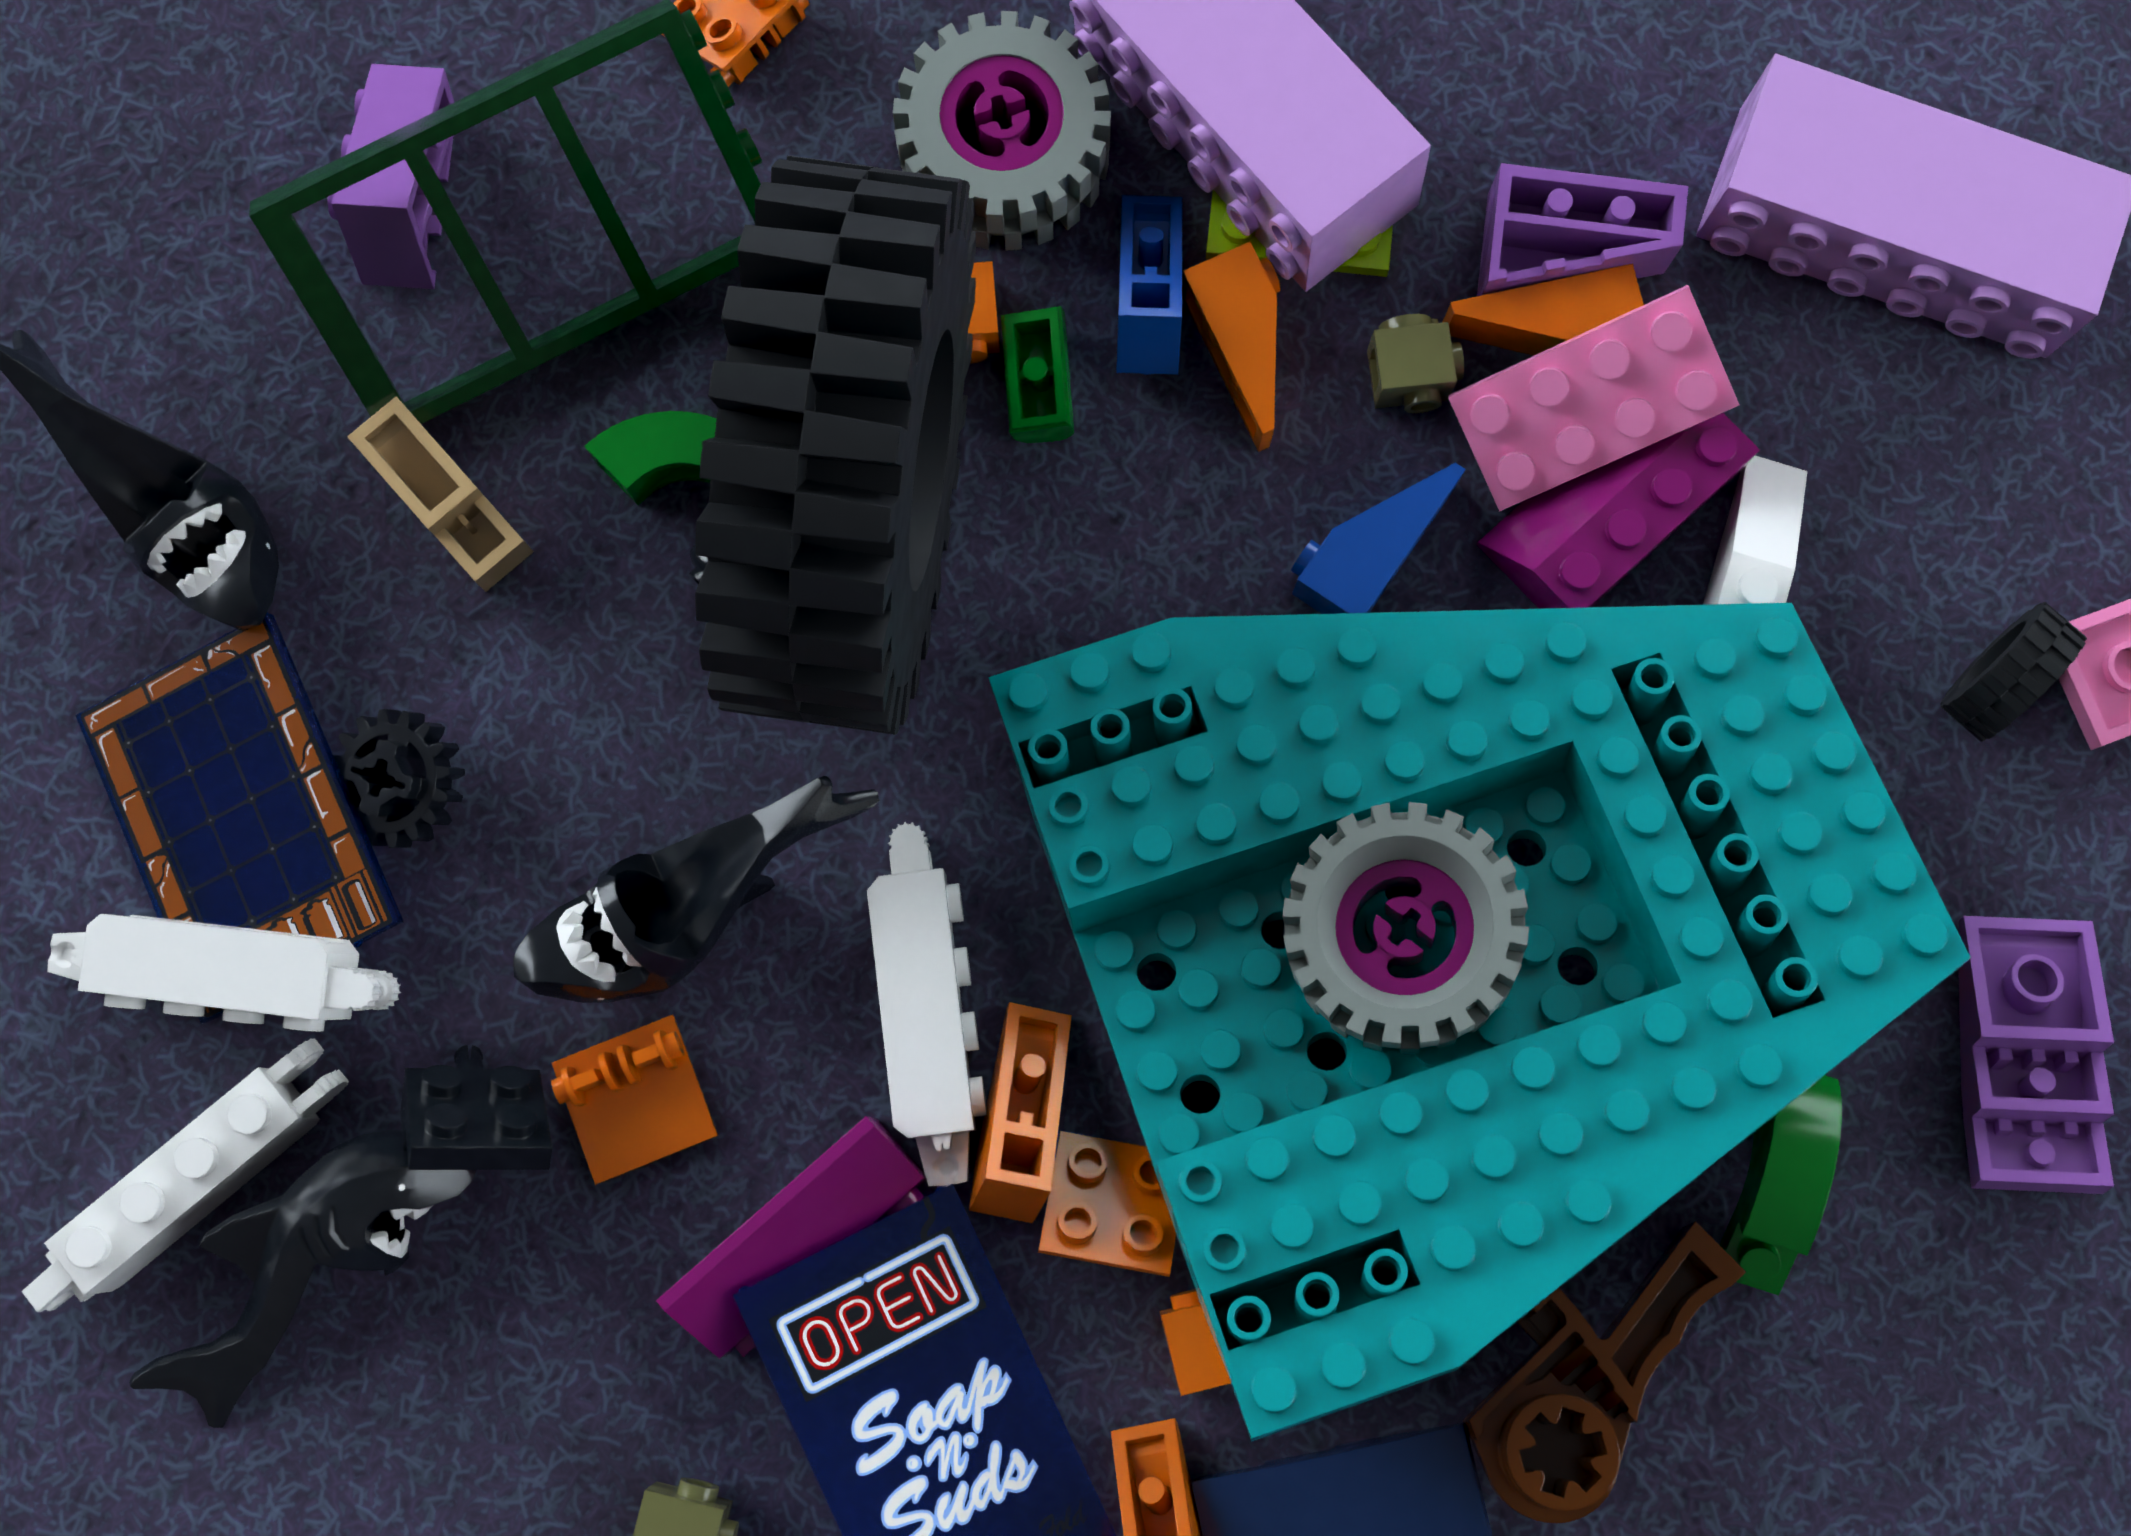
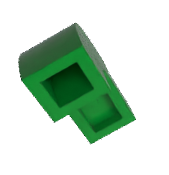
(652, 450)
(1786, 1187)

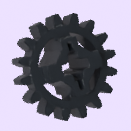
(414, 756)

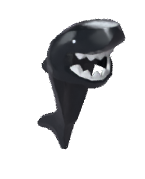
(173, 509)
(667, 909)
(317, 1221)

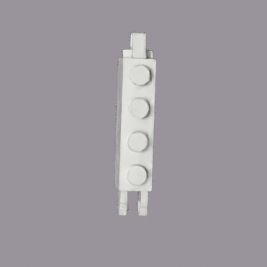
(222, 968)
(922, 1007)
(183, 1180)

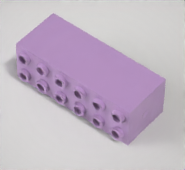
(1264, 120)
(1917, 209)

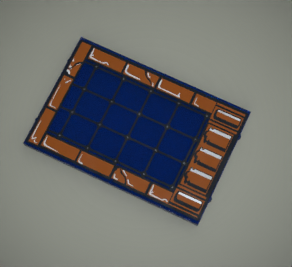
(238, 796)

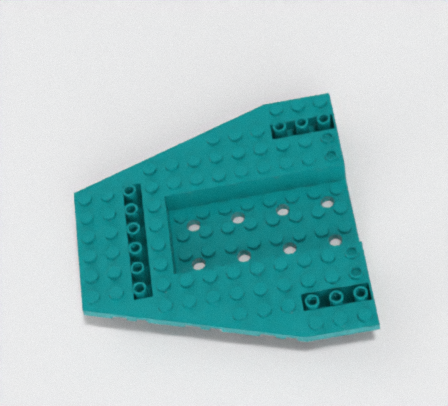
(1697, 846)

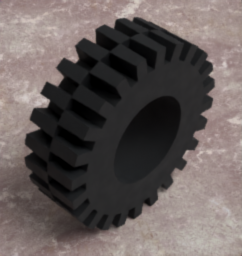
(835, 443)

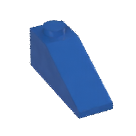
(1150, 285)
(1369, 549)

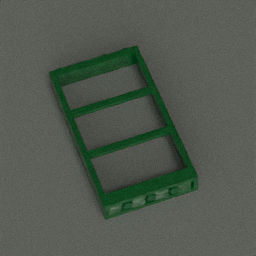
(305, 272)

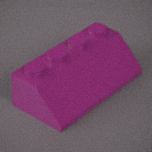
(1598, 527)
(832, 1198)

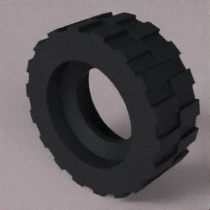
(2013, 671)

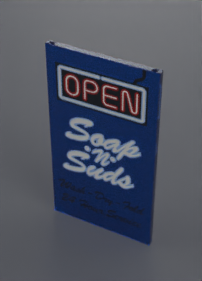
(918, 1385)

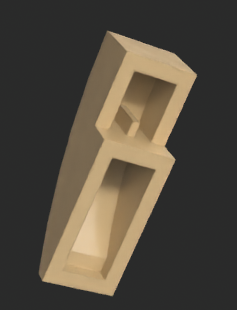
(440, 494)

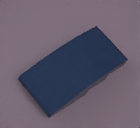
(1366, 1487)

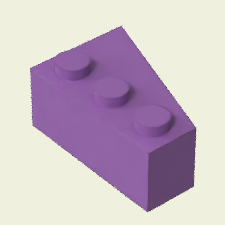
(387, 213)
(1576, 223)

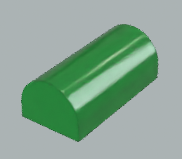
(1037, 375)

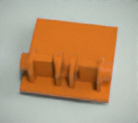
(737, 27)
(633, 1099)
(1107, 1207)

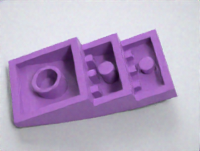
(2034, 1055)

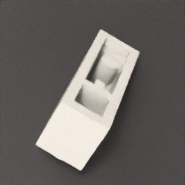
(1760, 536)

